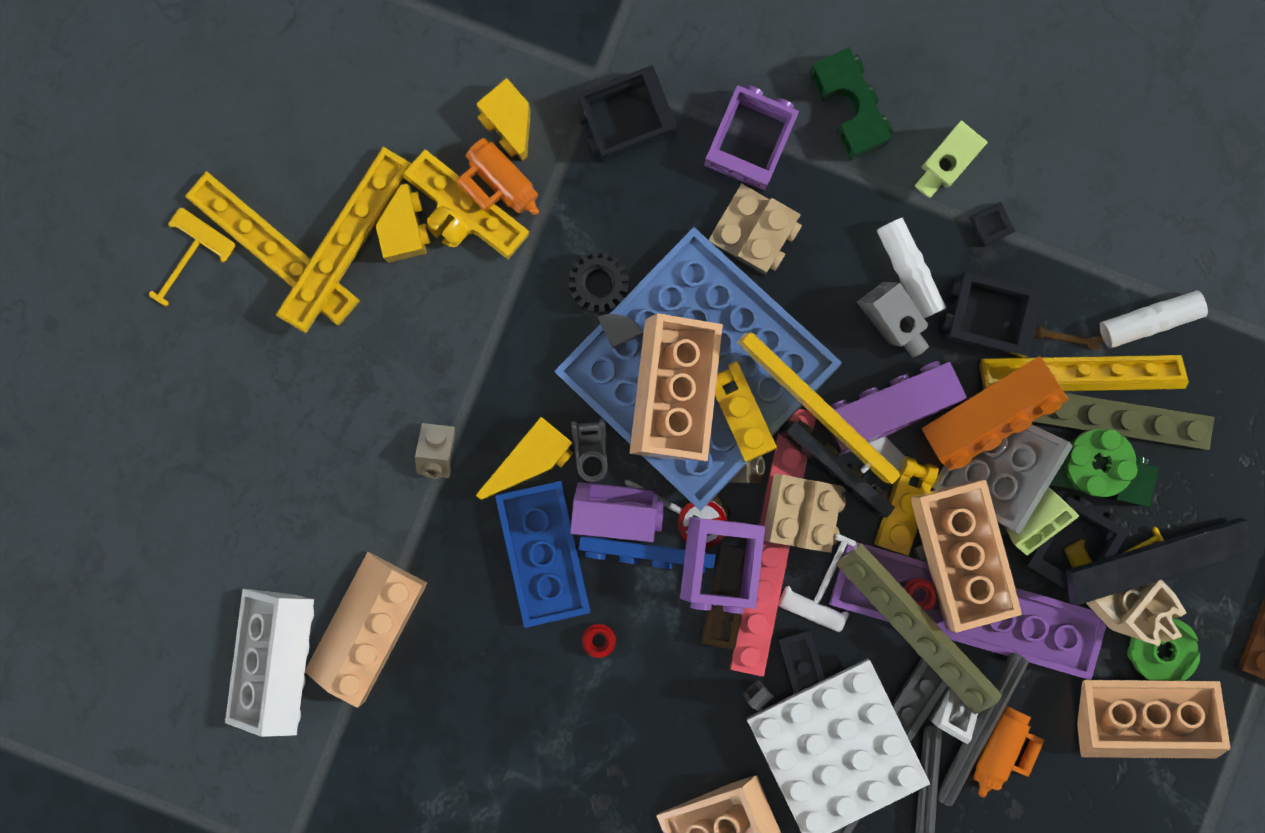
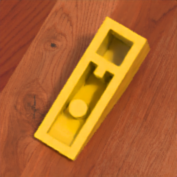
(534, 455)

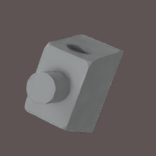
(888, 306)

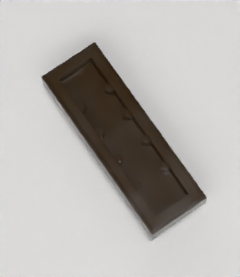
(722, 627)

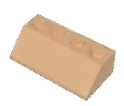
(676, 388)
(966, 556)
(364, 629)
(1152, 719)

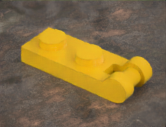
(743, 414)
(900, 527)

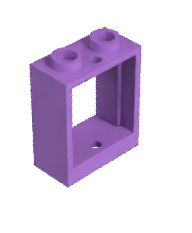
(735, 167)
(616, 512)
(694, 560)

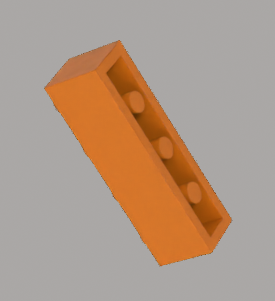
(995, 414)

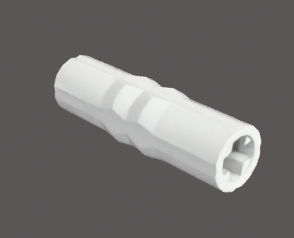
(911, 268)
(1153, 319)

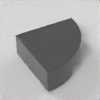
(619, 329)

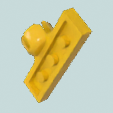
(458, 213)

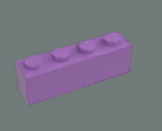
(901, 404)

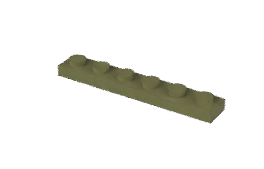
(1133, 421)
(919, 629)

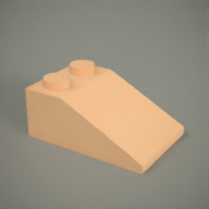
(729, 809)

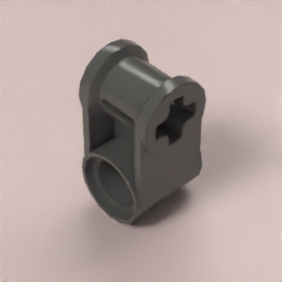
(590, 446)

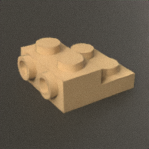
(755, 230)
(803, 513)

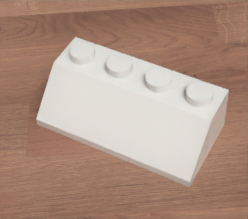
(269, 662)

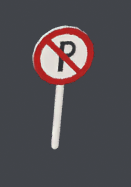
(711, 511)

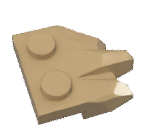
(1142, 612)

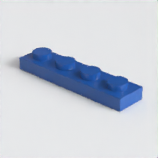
(631, 552)

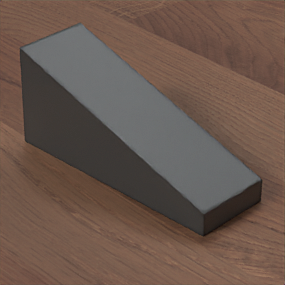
(758, 696)

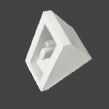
(954, 716)

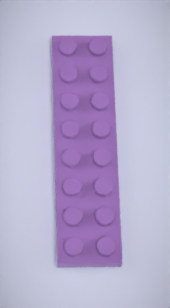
(1045, 633)

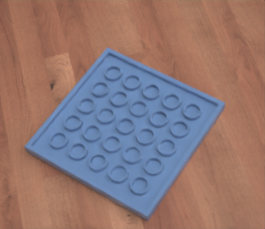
(703, 286)

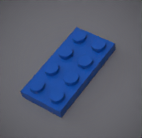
(542, 554)

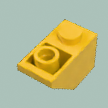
(509, 116)
(400, 227)

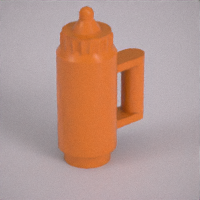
(501, 176)
(1002, 751)

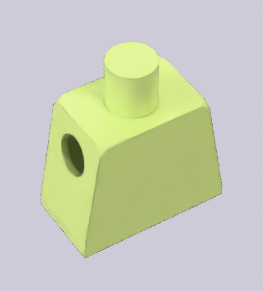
(959, 149)
(1047, 520)

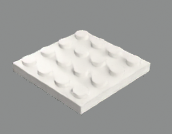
(838, 750)

